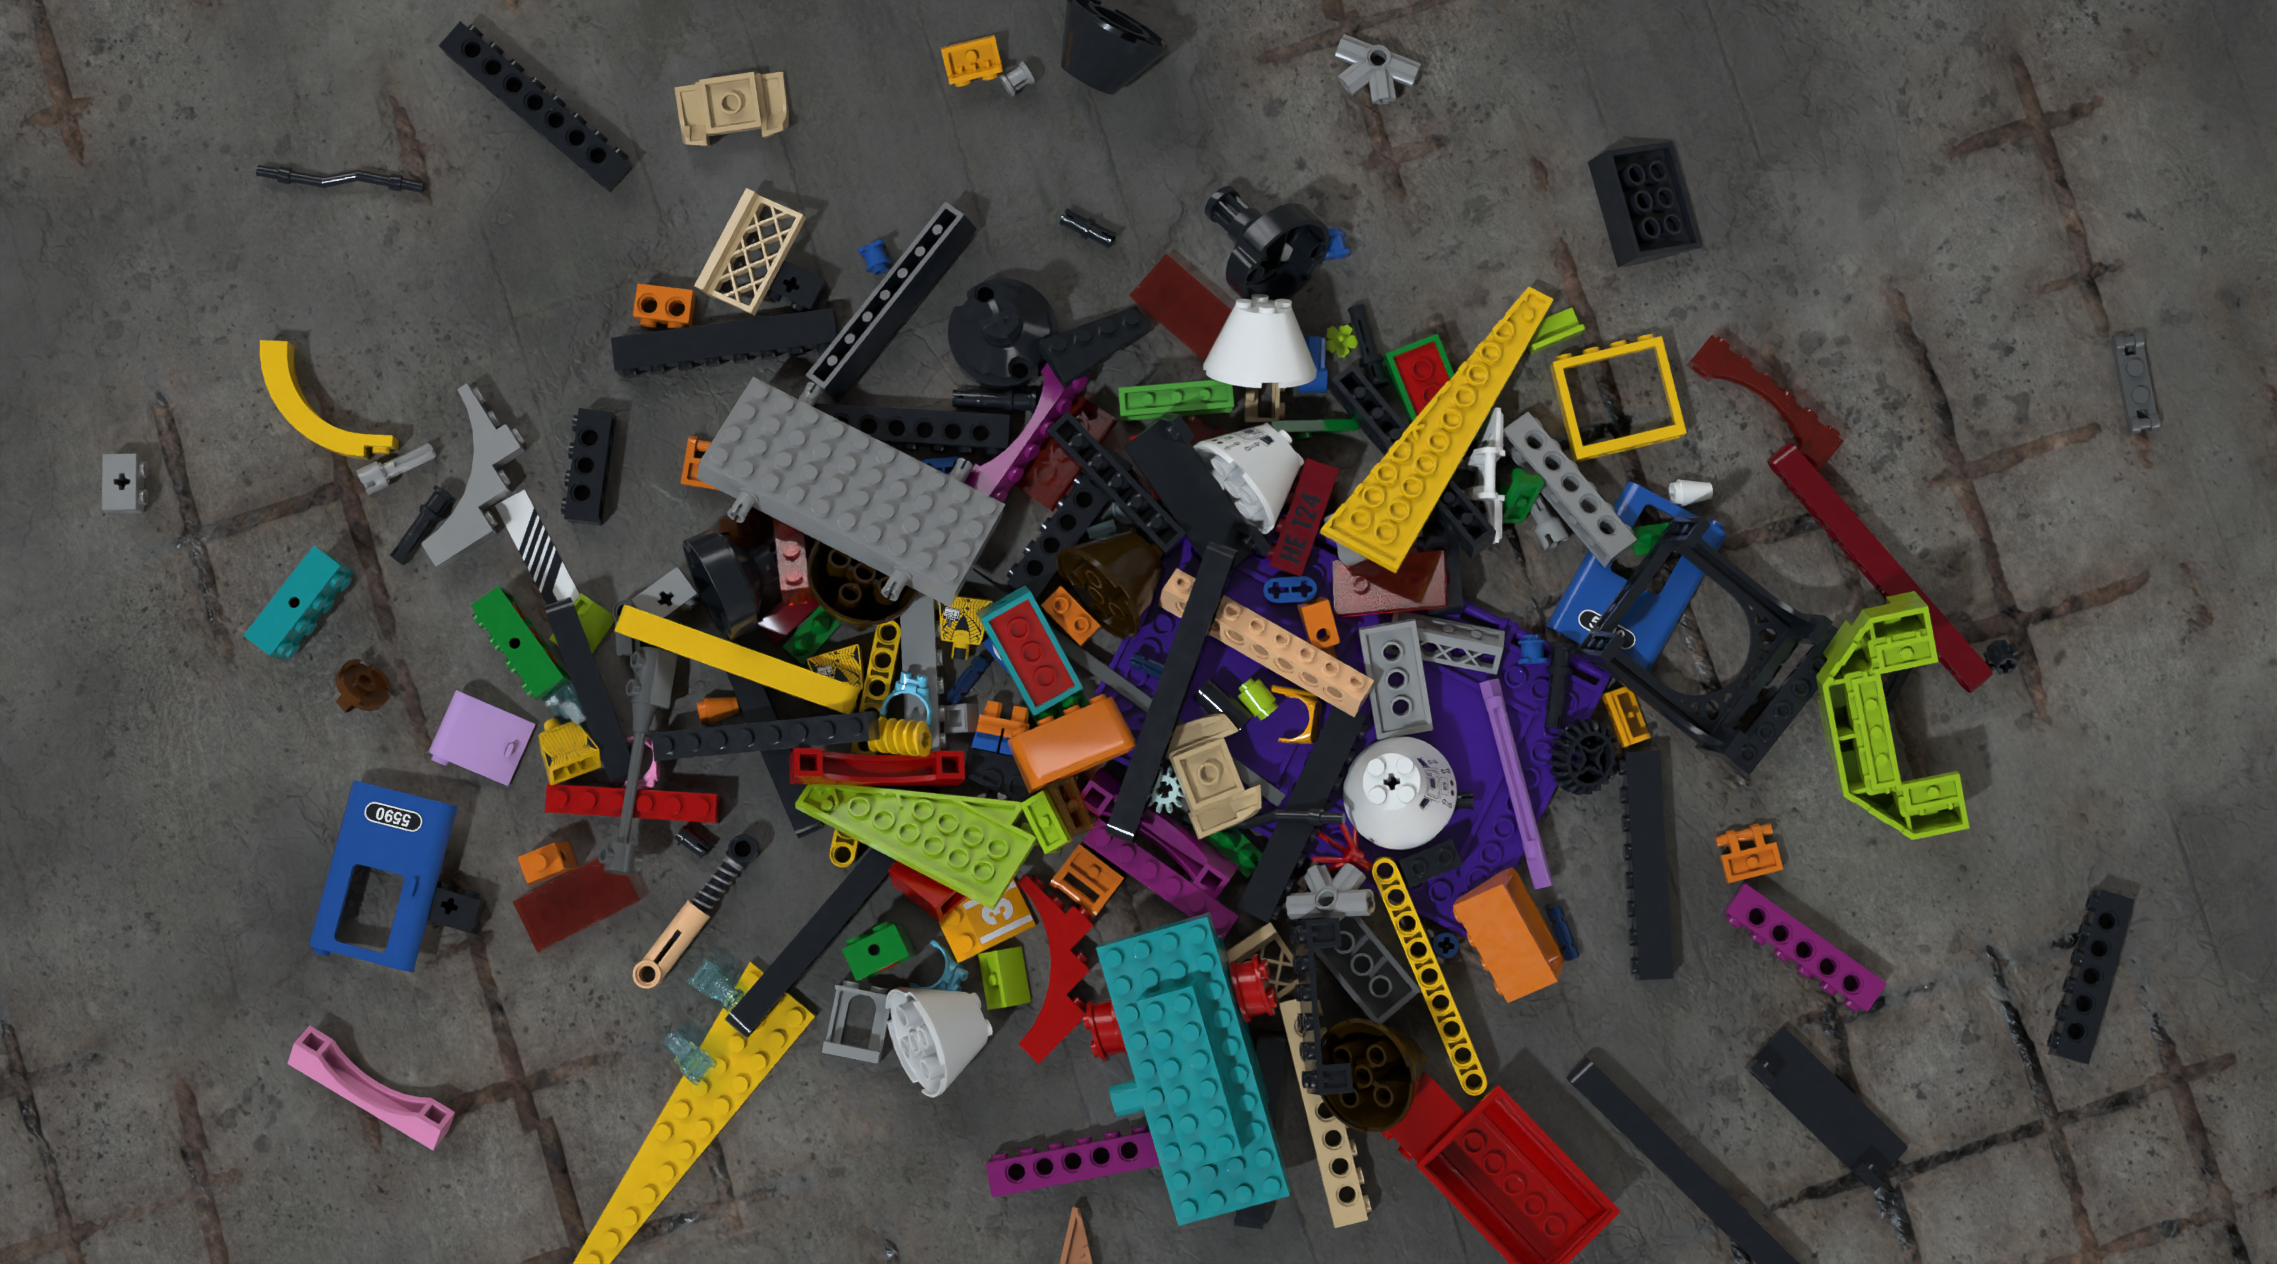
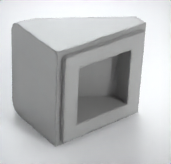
(961, 718)

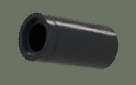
(1217, 700)

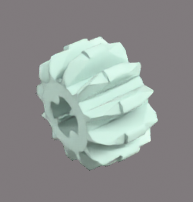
(1172, 793)

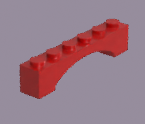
(824, 767)
(648, 803)

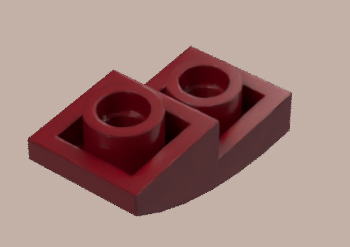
(785, 618)

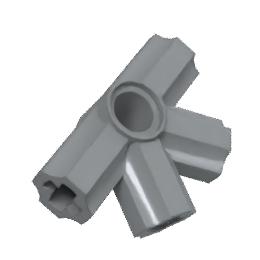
(1378, 77)
(1331, 896)

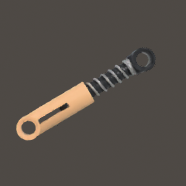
(693, 915)

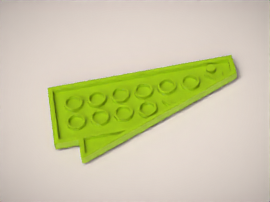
(947, 837)

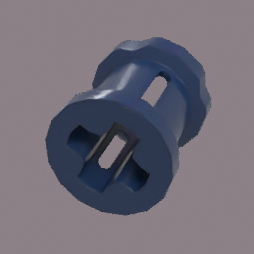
(1449, 952)

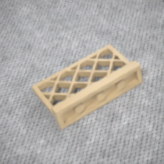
(733, 245)
(1257, 941)

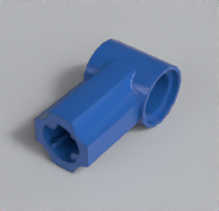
(1317, 349)

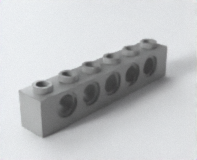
(1567, 503)

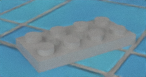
(1412, 689)

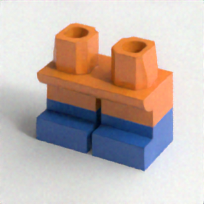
(991, 726)

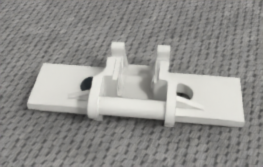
(1484, 465)

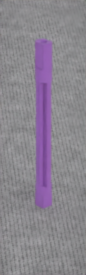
(1516, 784)

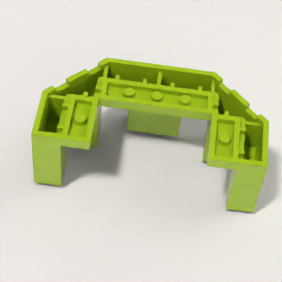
(1859, 725)

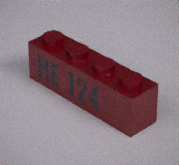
(1303, 517)

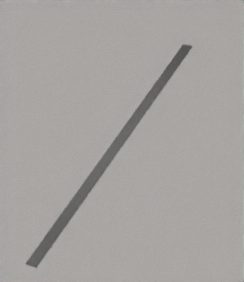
(1121, 685)

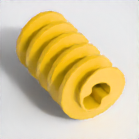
(902, 737)

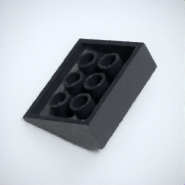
(1644, 203)

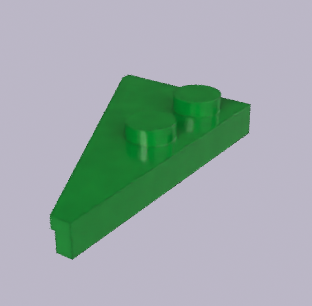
(1305, 429)

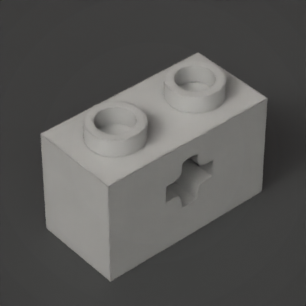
(118, 470)
(672, 584)

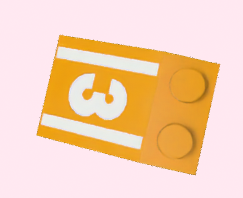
(976, 928)

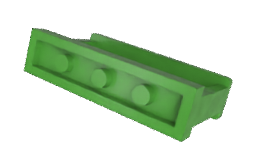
(1176, 398)

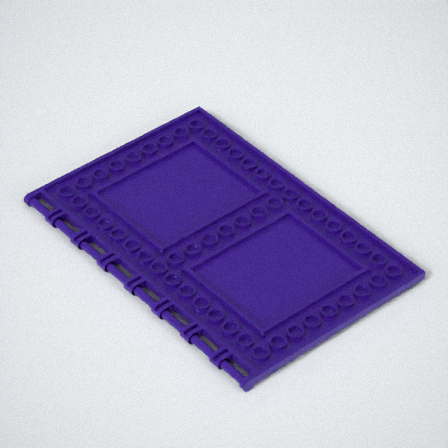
(1462, 730)

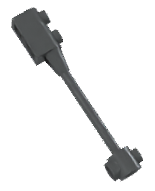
(649, 692)

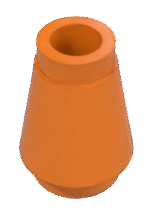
(716, 709)

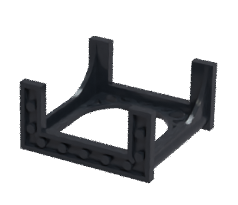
(1720, 735)

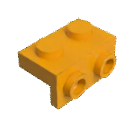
(972, 60)

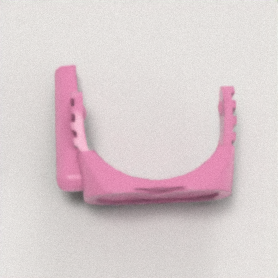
(653, 773)

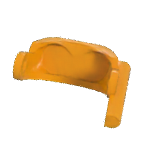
(1314, 707)

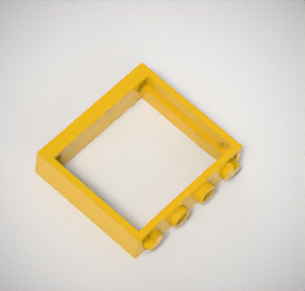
(1617, 349)

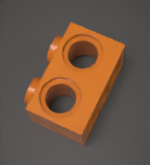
(666, 299)
(1070, 617)

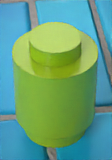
(1257, 698)

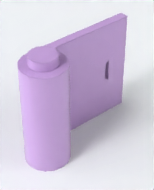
(477, 737)

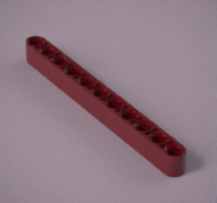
(1874, 560)

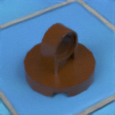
(752, 532)
(361, 686)

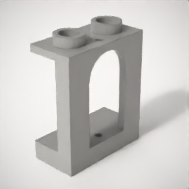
(843, 995)

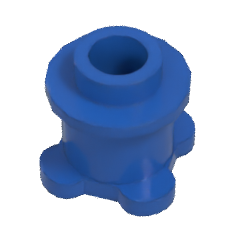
(1337, 245)
(875, 257)
(1532, 650)

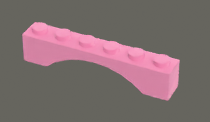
(326, 1063)

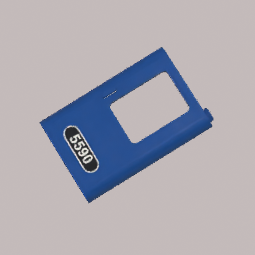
(1651, 616)
(392, 835)

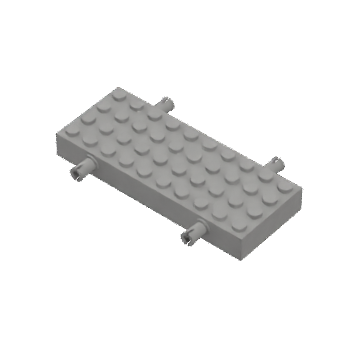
(850, 491)

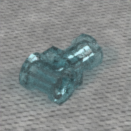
(713, 983)
(690, 1057)

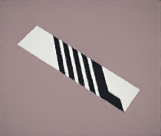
(536, 548)

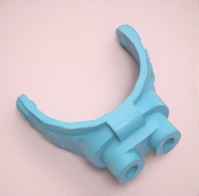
(914, 686)
(952, 974)

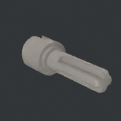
(377, 475)
(1548, 528)

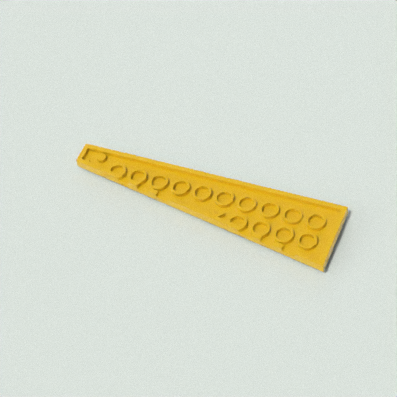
(1407, 483)
(695, 1118)

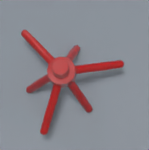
(1350, 854)

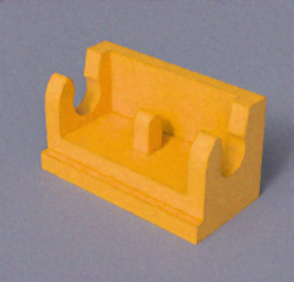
(1625, 717)

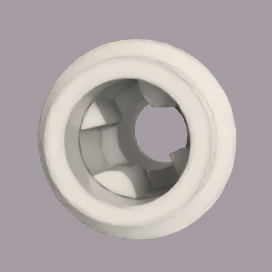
(1689, 492)

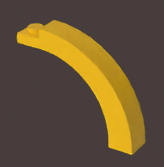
(283, 387)

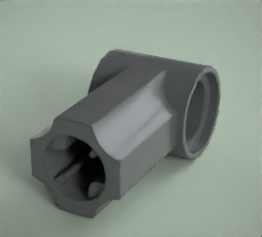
(624, 645)

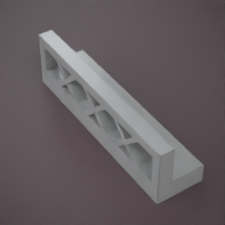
(1451, 635)

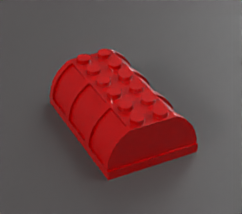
(1517, 1184)

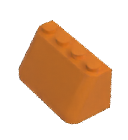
(1071, 742)
(1510, 935)

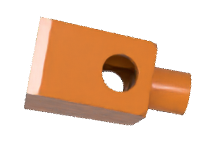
(1315, 616)
(547, 862)

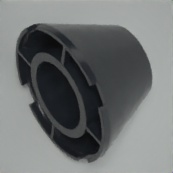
(1106, 46)

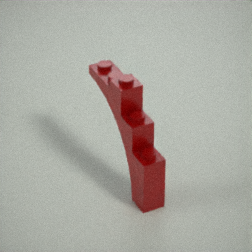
(1064, 930)

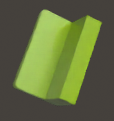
(1555, 330)
(594, 620)
(1046, 822)
(1004, 978)

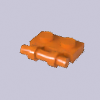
(1752, 861)

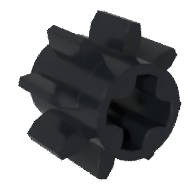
(2002, 656)

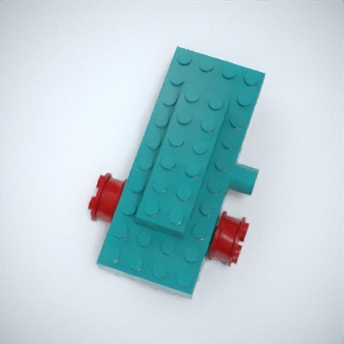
(1193, 1063)

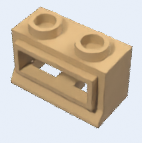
(1251, 406)

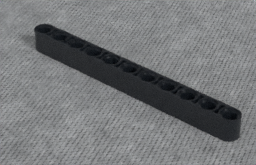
(1171, 692)
(811, 941)
(1677, 1165)

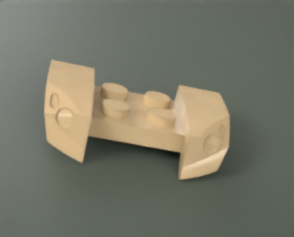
(732, 106)
(1210, 776)

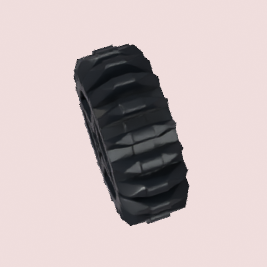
(1575, 758)

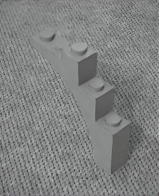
(469, 523)

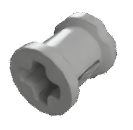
(1017, 79)

